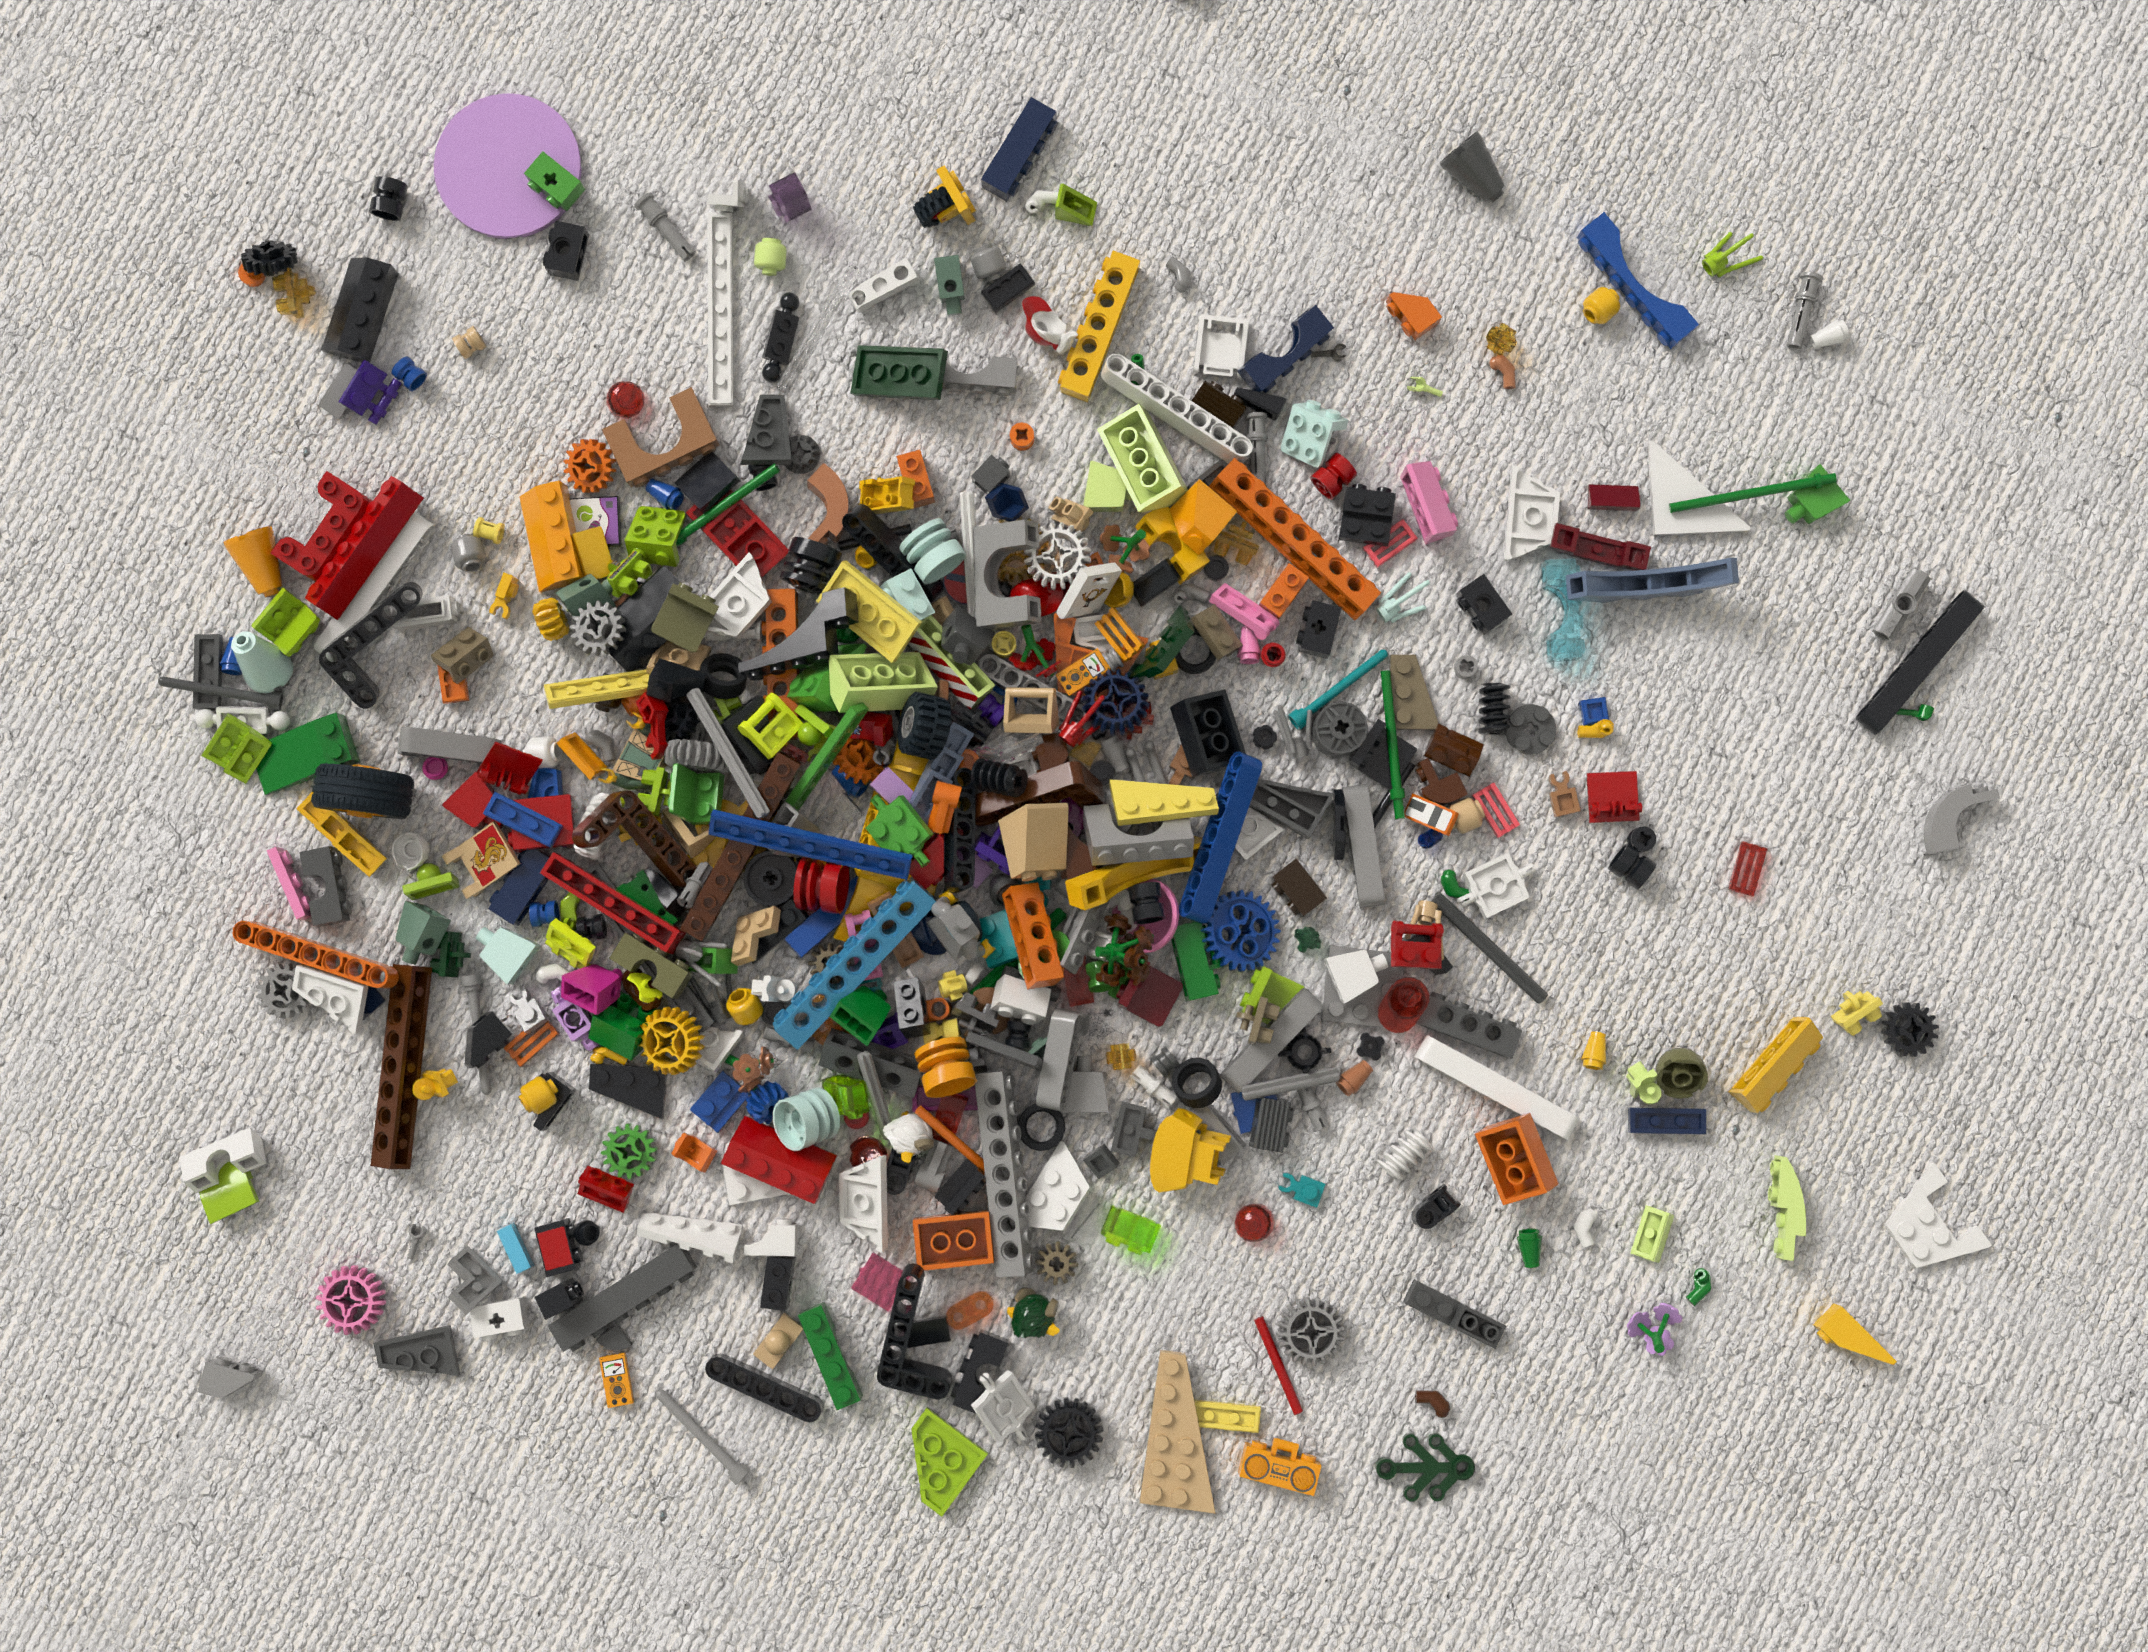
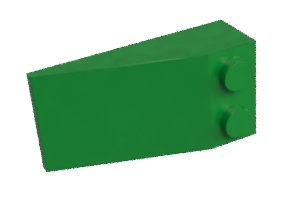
(301, 750)

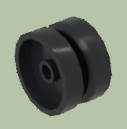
(757, 879)

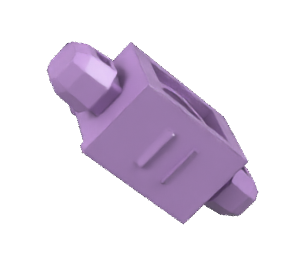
(564, 1020)

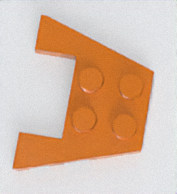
(1070, 653)

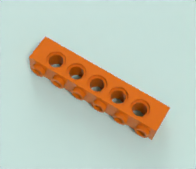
(787, 601)

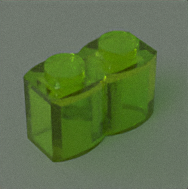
(848, 1095)
(1130, 1229)

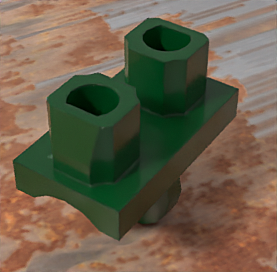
(451, 955)

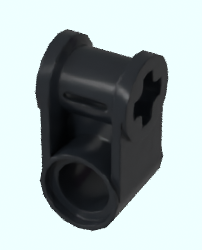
(899, 1168)
(1436, 1206)

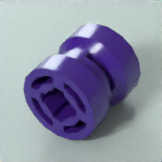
(992, 710)

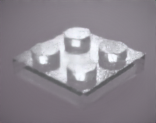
(1009, 746)

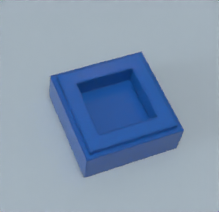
(1593, 710)

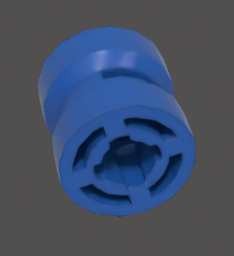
(409, 373)
(543, 913)

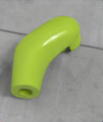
(568, 910)

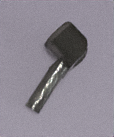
(1330, 353)

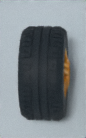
(362, 791)

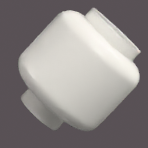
(546, 749)

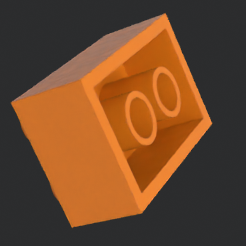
(1516, 1159)
(953, 1240)

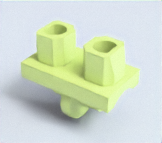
(1643, 1083)

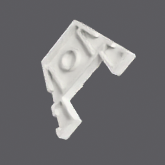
(1921, 1230)

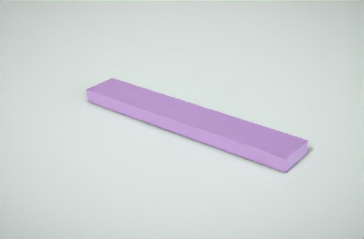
(890, 786)

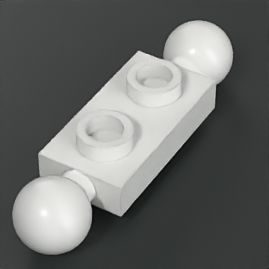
(255, 717)

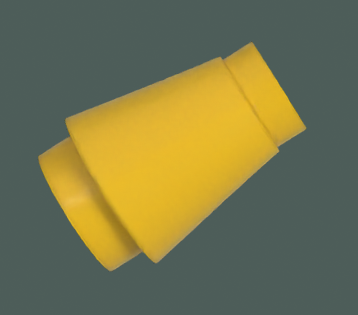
(1595, 1051)

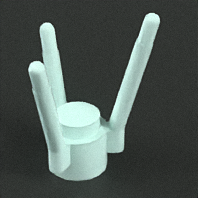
(1389, 609)

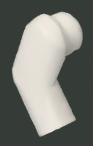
(1039, 199)
(1582, 1226)

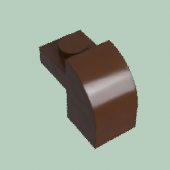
(1439, 791)

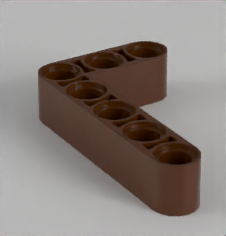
(1044, 787)
(642, 835)

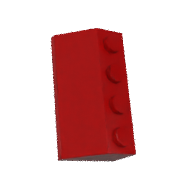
(762, 1155)

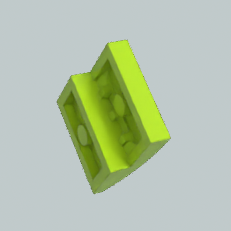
(236, 748)
(230, 1195)

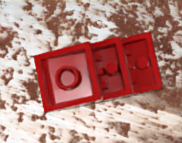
(742, 532)

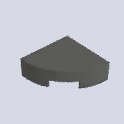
(614, 1339)

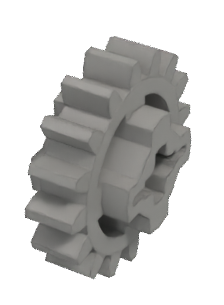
(608, 630)
(275, 995)

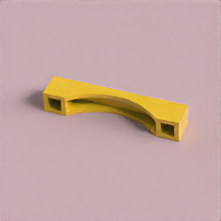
(1103, 883)

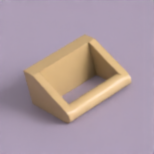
(1030, 722)
(691, 844)

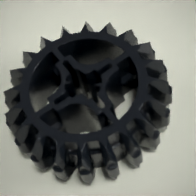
(1057, 1429)

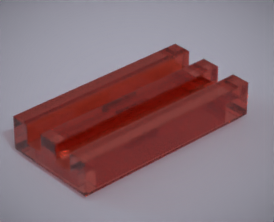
(795, 752)
(1756, 872)

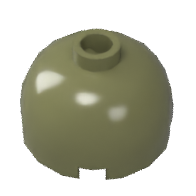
(1681, 1073)

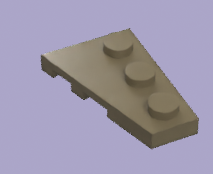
(1410, 695)

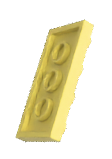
(881, 618)

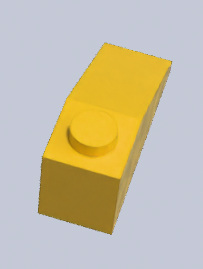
(1844, 1331)

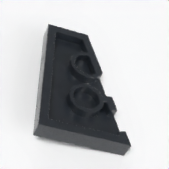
(631, 1085)

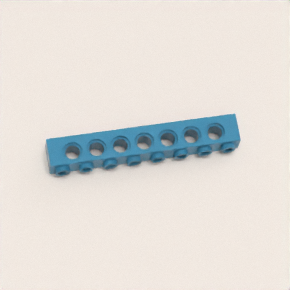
(852, 976)

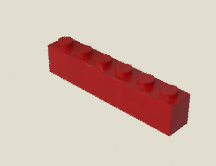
(364, 547)
(612, 903)

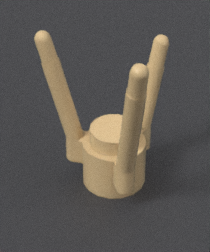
(1424, 914)

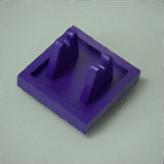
(990, 849)

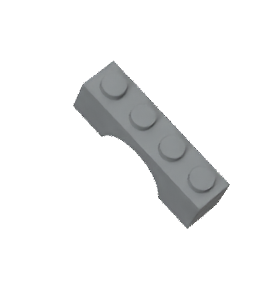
(996, 377)

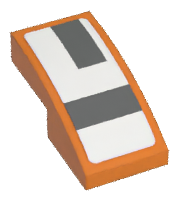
(1430, 814)

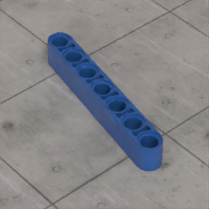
(1220, 838)

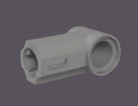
(932, 1170)

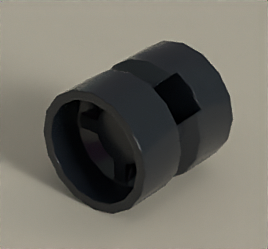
(388, 198)
(1634, 868)
(1146, 901)

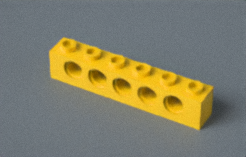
(1126, 269)

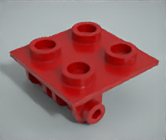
(510, 767)
(1613, 797)

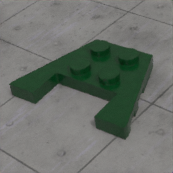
(1172, 641)

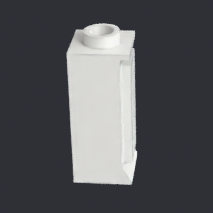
(449, 614)

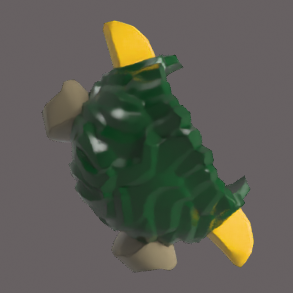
(1033, 1314)

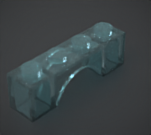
(1565, 642)

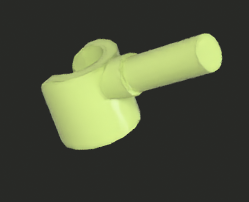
(1422, 386)

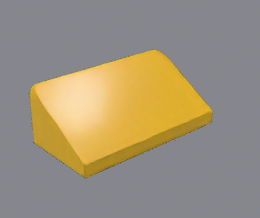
(592, 552)

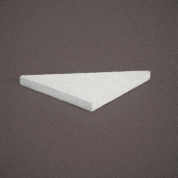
(1673, 484)

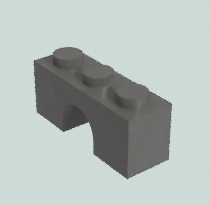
(332, 906)

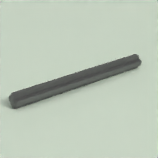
(1488, 947)

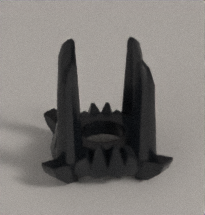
(1304, 1039)

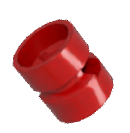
(1337, 472)

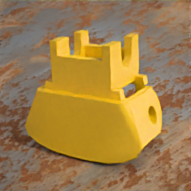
(1184, 1155)

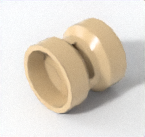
(473, 339)

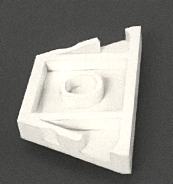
(1530, 515)
(740, 600)
(1057, 1192)
(865, 1201)

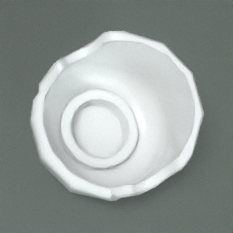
(410, 850)

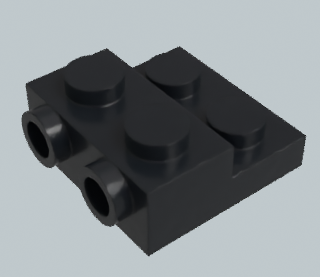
(1367, 515)

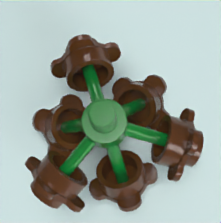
(1127, 952)

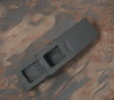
(1454, 1313)

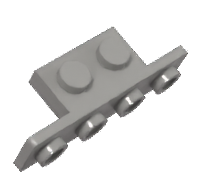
(1080, 932)

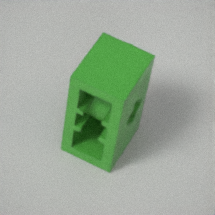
(567, 186)

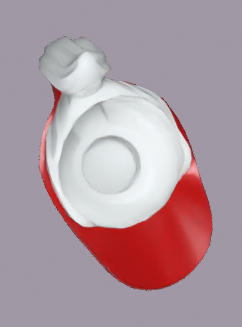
(1045, 326)

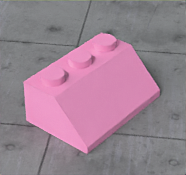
(1428, 501)

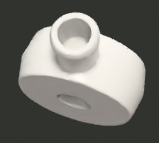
(975, 971)

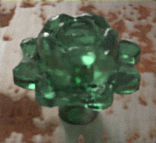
(1307, 939)

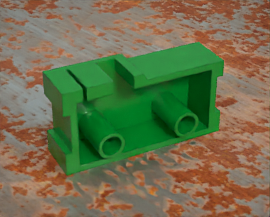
(637, 890)

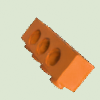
(1028, 948)

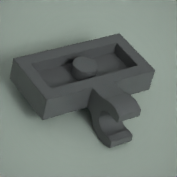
(1130, 1129)

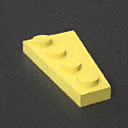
(1156, 802)

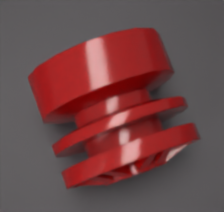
(821, 885)

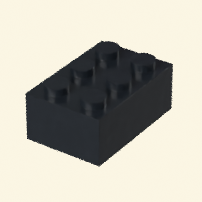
(1207, 732)

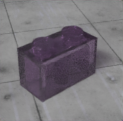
(789, 198)

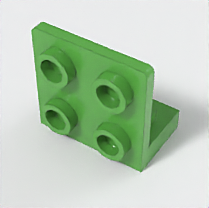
(694, 794)

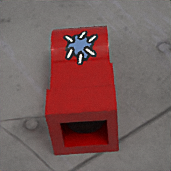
(873, 728)

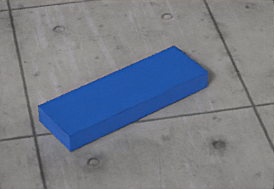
(523, 820)

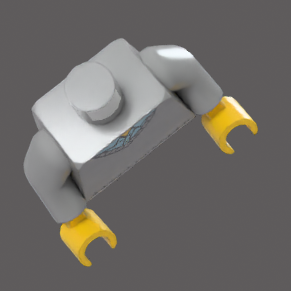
(957, 930)

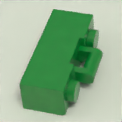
(1192, 962)

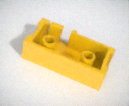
(887, 494)

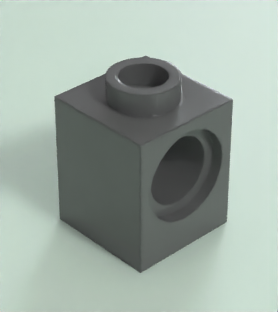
(991, 474)

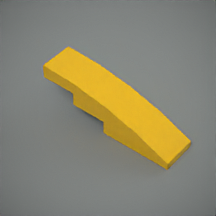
(343, 836)

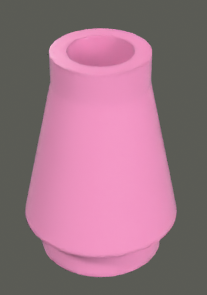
(1250, 649)

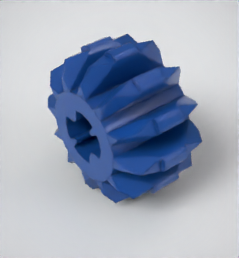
(763, 1099)

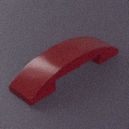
(1599, 549)

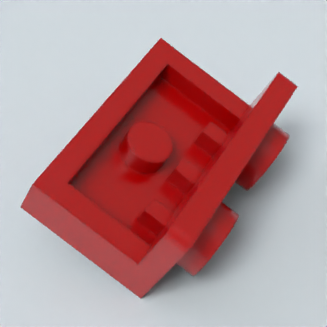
(605, 1188)

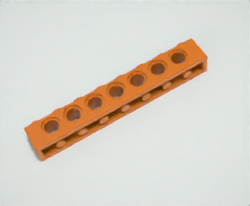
(1296, 551)

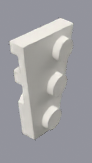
(335, 994)

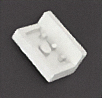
(726, 203)

